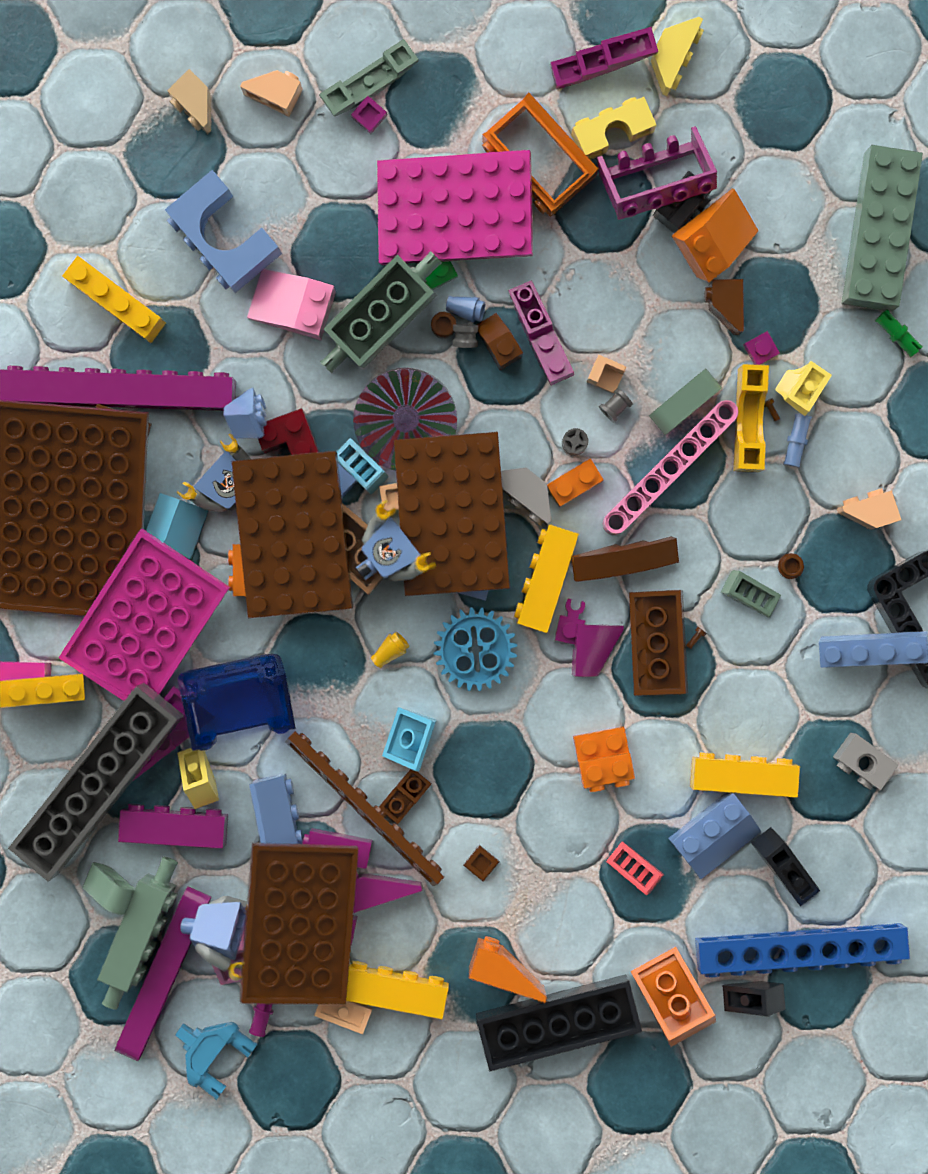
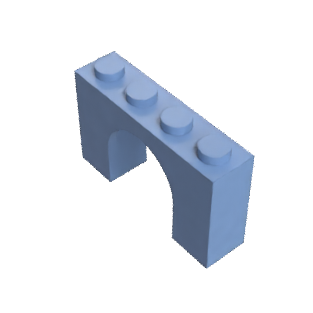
(191, 214)

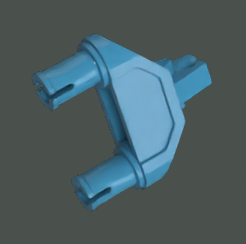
(204, 1046)

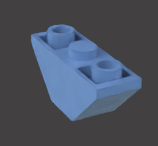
(246, 415)

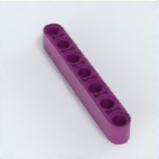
(160, 978)

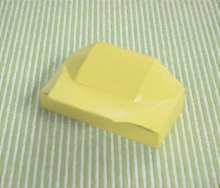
(803, 386)

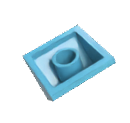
(177, 524)
(409, 738)

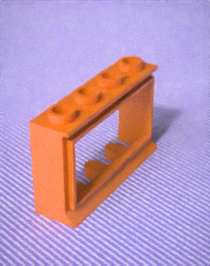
(543, 200)

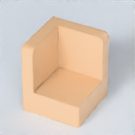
(606, 374)

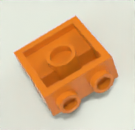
(604, 759)

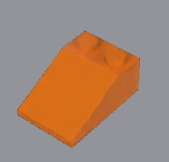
(716, 236)
(499, 968)
(673, 996)

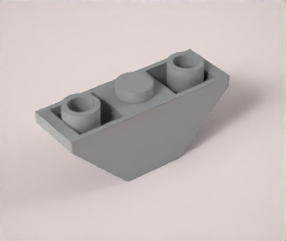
(528, 492)

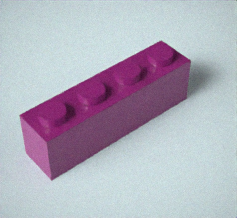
(173, 827)

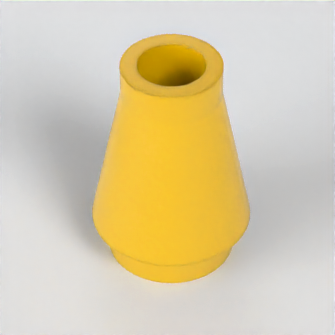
(390, 649)

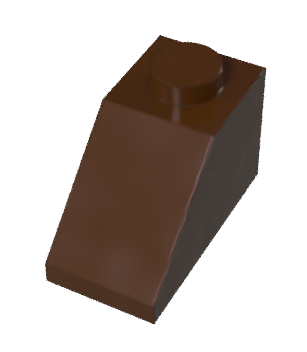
(726, 303)
(499, 341)

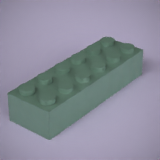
(882, 228)

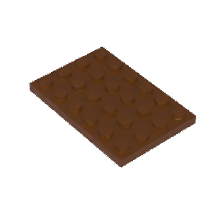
(453, 511)
(292, 534)
(298, 924)

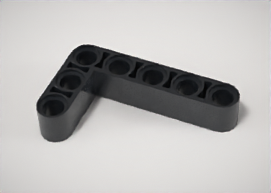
(894, 595)

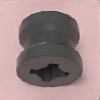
(465, 335)
(575, 437)

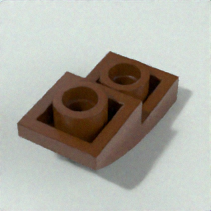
(404, 795)

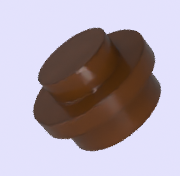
(790, 566)

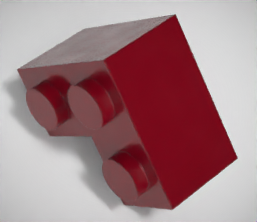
(290, 431)

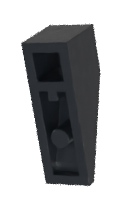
(785, 866)

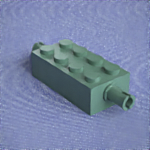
(380, 312)
(137, 932)

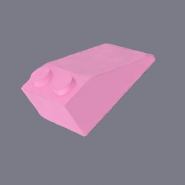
(292, 303)

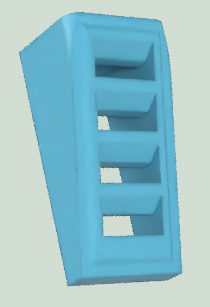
(376, 480)

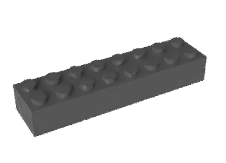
(96, 781)

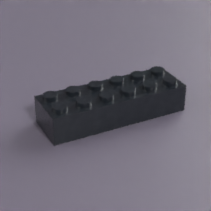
(561, 1024)

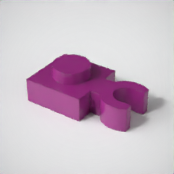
(567, 624)

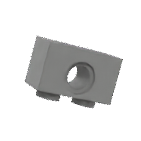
(879, 767)

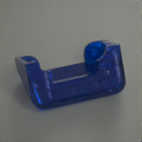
(235, 698)

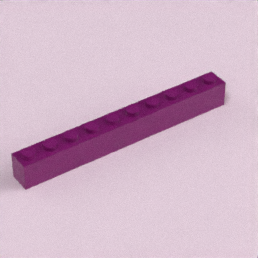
(118, 388)

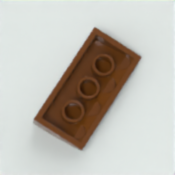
(658, 642)

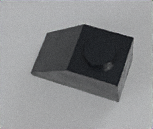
(754, 998)

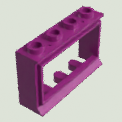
(664, 194)

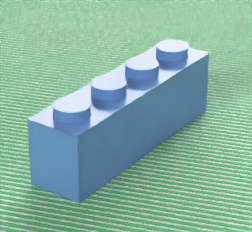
(873, 649)

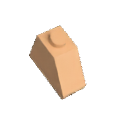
(274, 90)

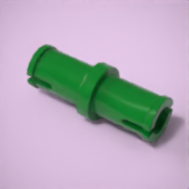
(898, 333)

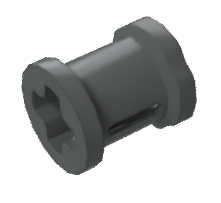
(615, 405)

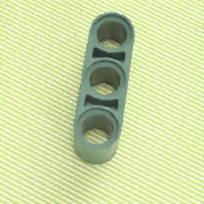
(685, 401)
(108, 888)

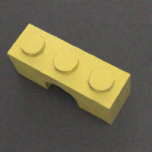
(632, 117)

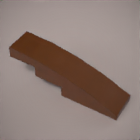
(625, 559)

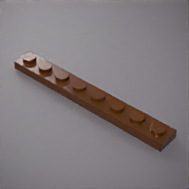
(372, 815)

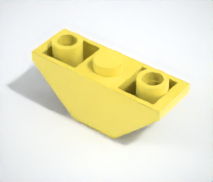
(675, 52)

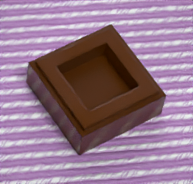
(481, 862)

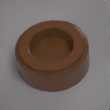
(442, 325)

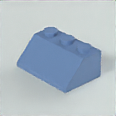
(275, 810)
(715, 834)

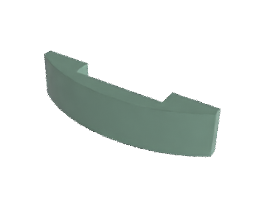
(370, 80)

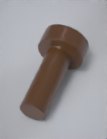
(769, 404)
(696, 637)

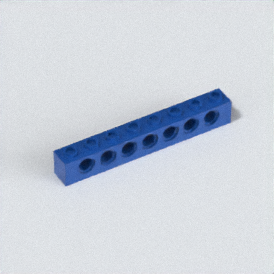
(894, 950)

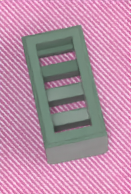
(732, 583)

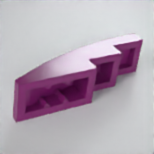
(604, 58)

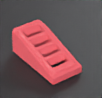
(646, 889)

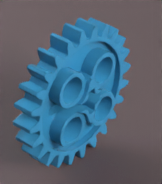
(499, 646)

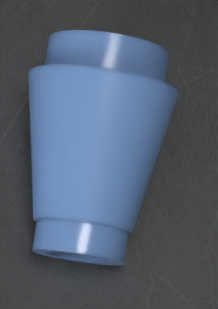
(466, 307)

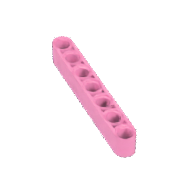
(681, 462)

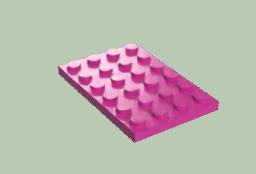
(455, 207)
(144, 618)

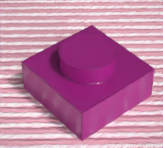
(369, 114)
(761, 349)

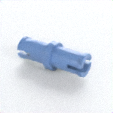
(797, 440)

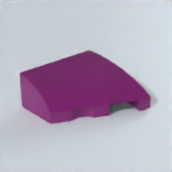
(593, 648)

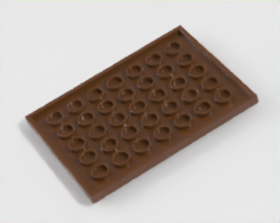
(67, 501)

